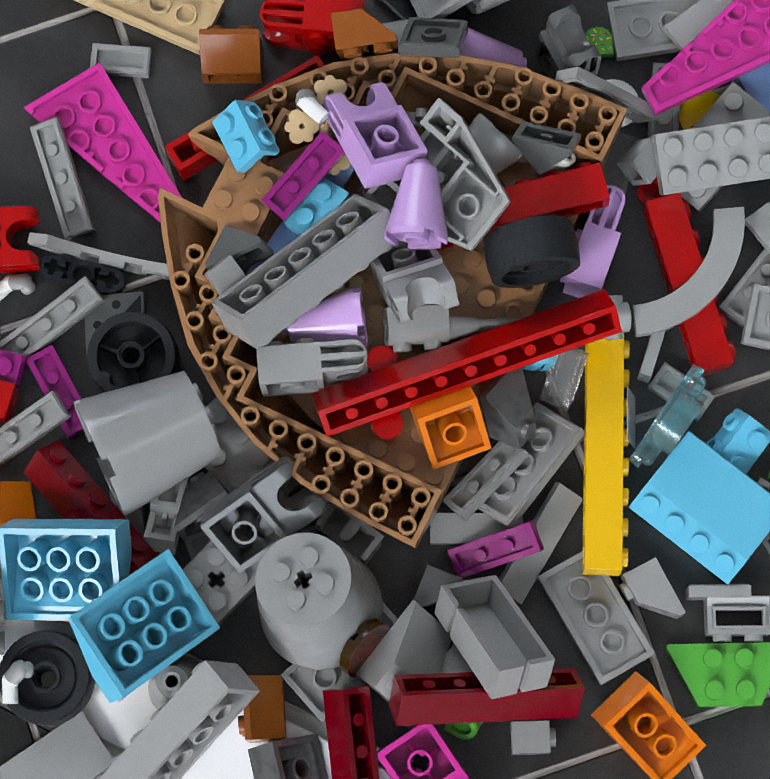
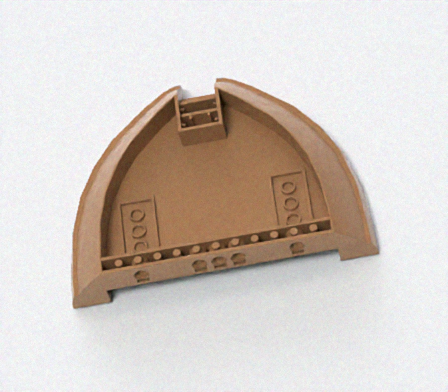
(366, 476)

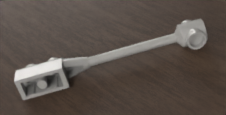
(435, 326)

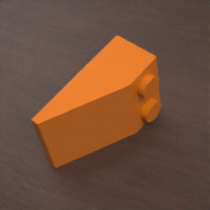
(648, 728)

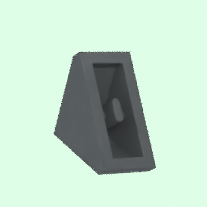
(544, 145)
(242, 246)
(430, 586)

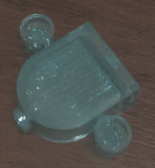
(672, 420)

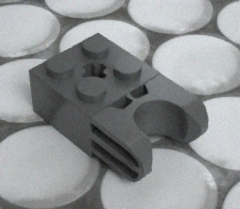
(565, 44)
(264, 510)

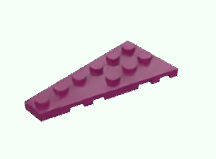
(722, 52)
(106, 136)

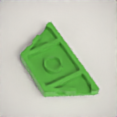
(724, 672)

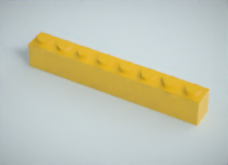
(604, 458)

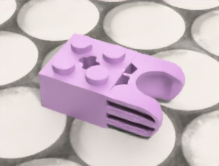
(375, 136)
(596, 247)

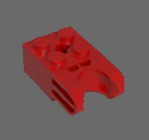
(303, 23)
(11, 221)

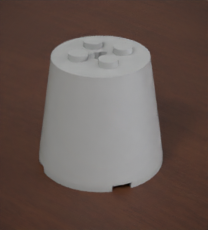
(149, 436)
(317, 621)

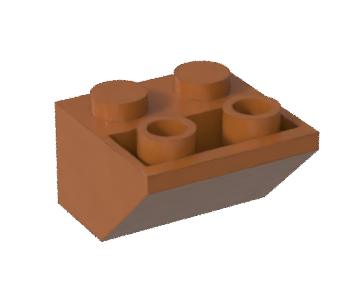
(361, 35)
(231, 55)
(265, 715)

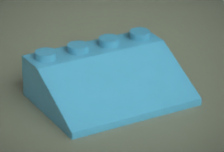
(706, 507)
(60, 564)
(141, 626)

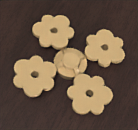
(310, 126)

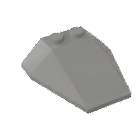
(467, 182)

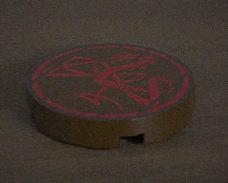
(358, 650)

